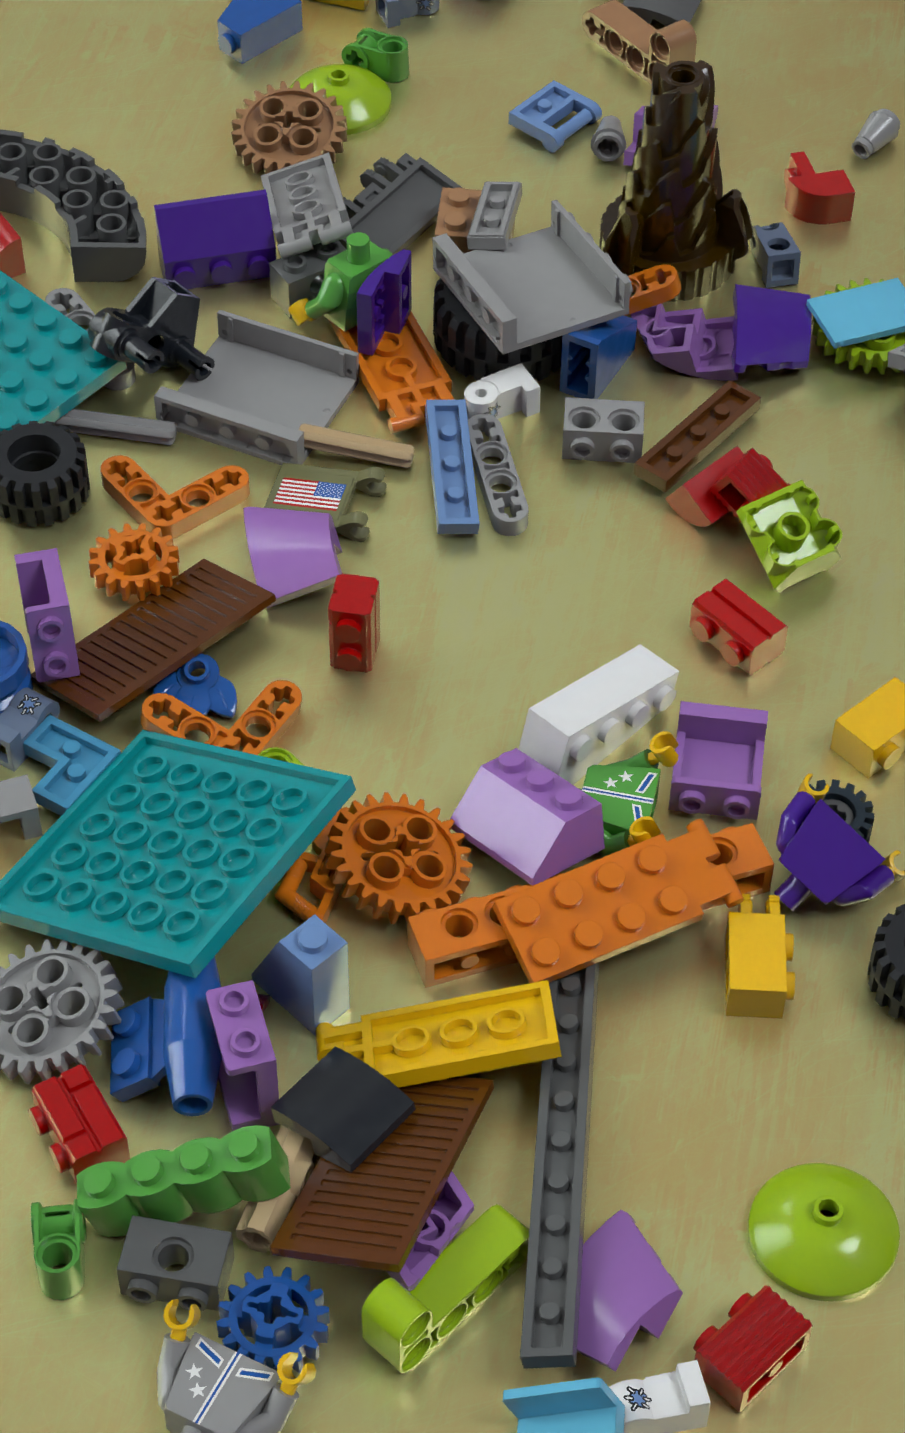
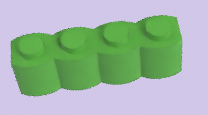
(195, 1177)

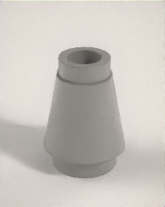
(877, 132)
(609, 140)

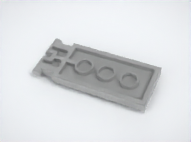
(306, 205)

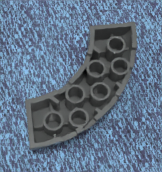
(76, 203)

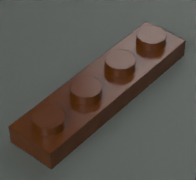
(697, 436)

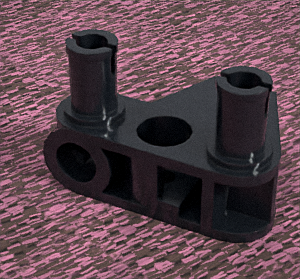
(153, 330)

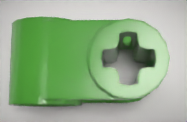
(380, 54)
(59, 1240)

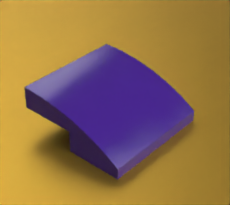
(384, 301)

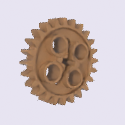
(288, 127)

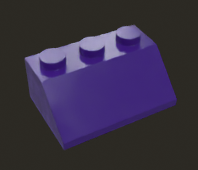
(215, 239)

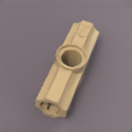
(264, 1218)

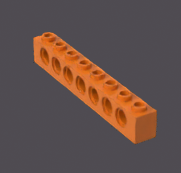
(485, 946)

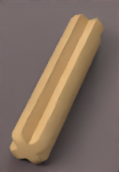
(357, 446)

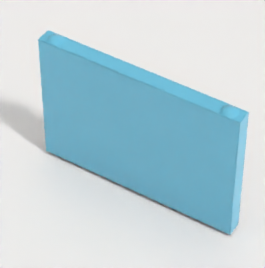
(861, 312)

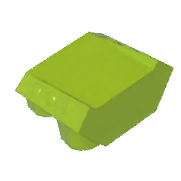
(791, 535)

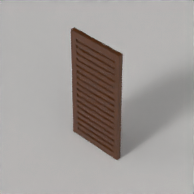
(157, 638)
(383, 1204)

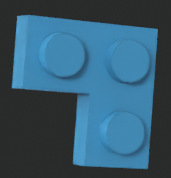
(74, 762)

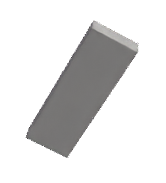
(494, 216)

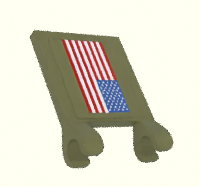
(327, 491)

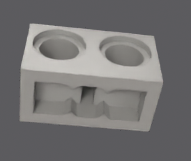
(603, 430)

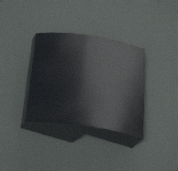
(343, 1108)

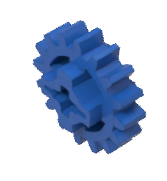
(269, 1301)

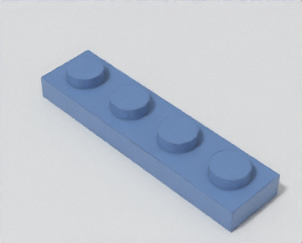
(451, 467)

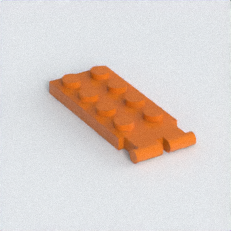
(401, 374)
(615, 903)

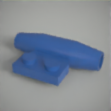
(170, 1039)

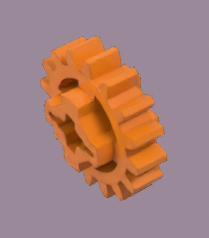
(134, 562)

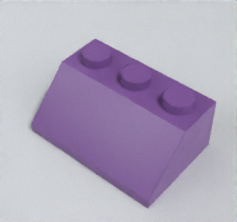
(529, 817)

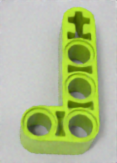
(412, 1323)

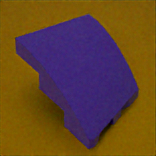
(770, 329)

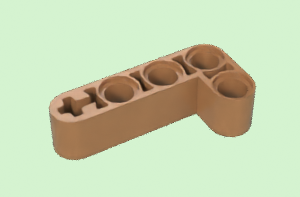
(636, 41)

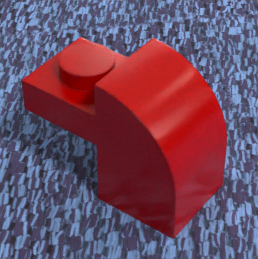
(817, 196)

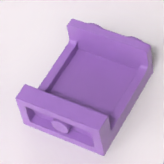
(47, 614)
(718, 760)
(248, 1059)

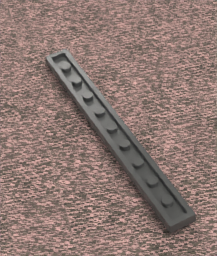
(560, 1179)

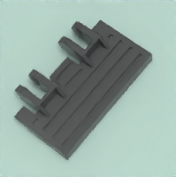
(397, 202)

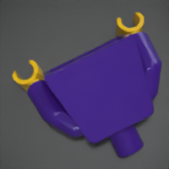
(828, 855)

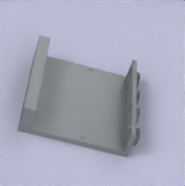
(536, 286)
(262, 390)

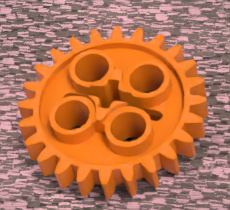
(397, 857)

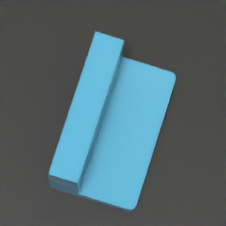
(566, 1407)

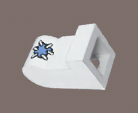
(504, 394)
(665, 1401)

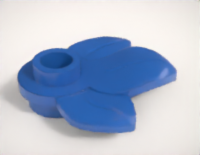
(202, 692)

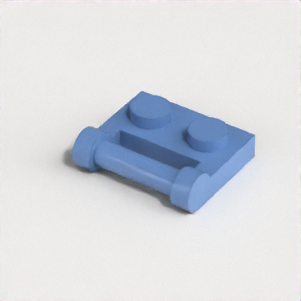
(547, 108)

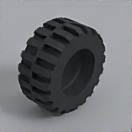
(472, 351)

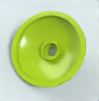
(359, 91)
(818, 1253)

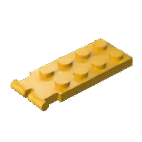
(451, 1035)

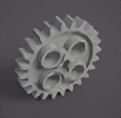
(50, 1012)

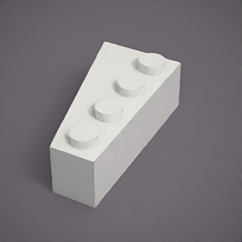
(598, 713)

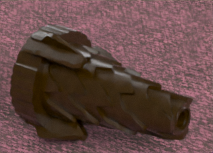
(674, 193)

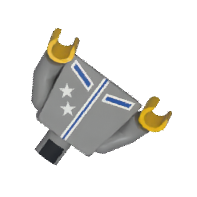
(218, 1389)

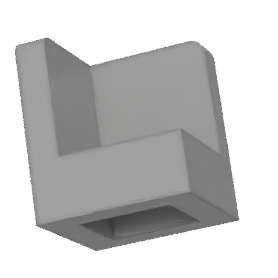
(19, 803)

